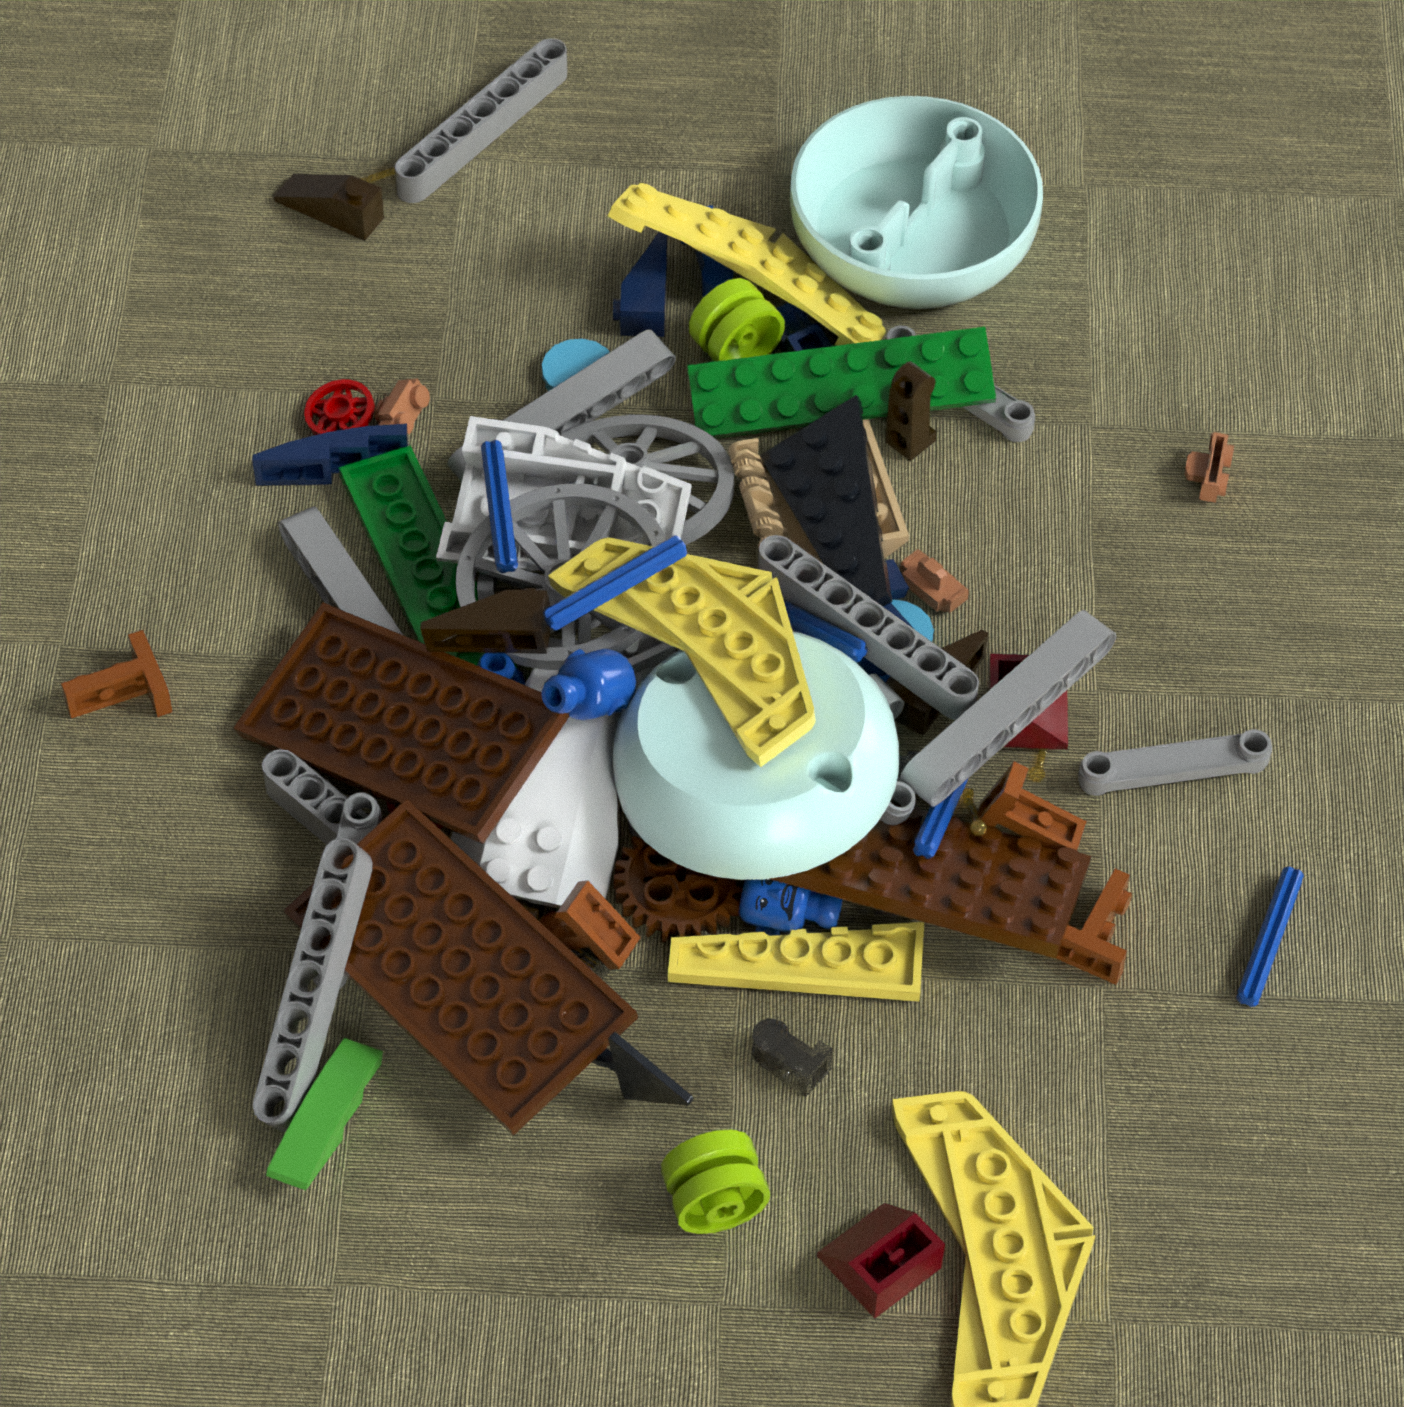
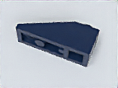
(644, 292)

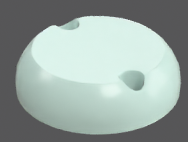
(915, 200)
(722, 813)

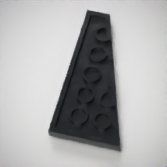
(833, 496)

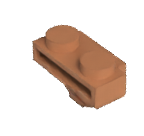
(403, 404)
(1208, 467)
(932, 582)

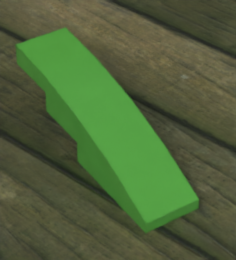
(323, 1114)

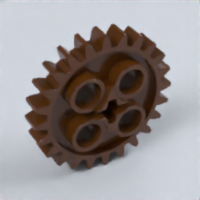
(680, 887)

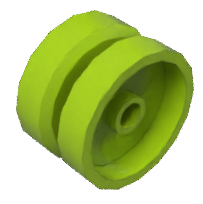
(736, 322)
(715, 1181)

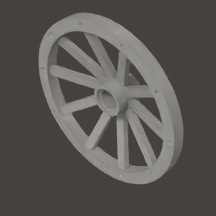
(692, 441)
(557, 498)

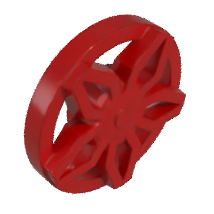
(340, 407)

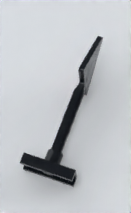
(639, 1076)

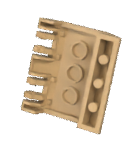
(773, 516)

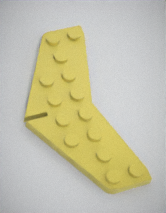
(748, 251)
(730, 629)
(1011, 1230)

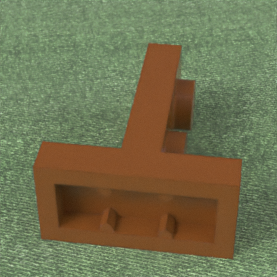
(120, 683)
(1028, 813)
(592, 922)
(1090, 947)

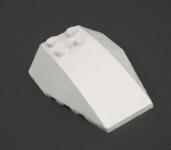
(543, 458)
(561, 819)

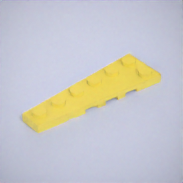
(841, 962)

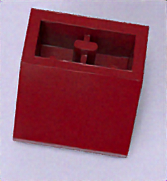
(1046, 730)
(884, 1257)

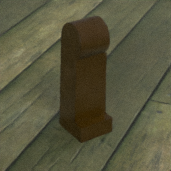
(910, 411)

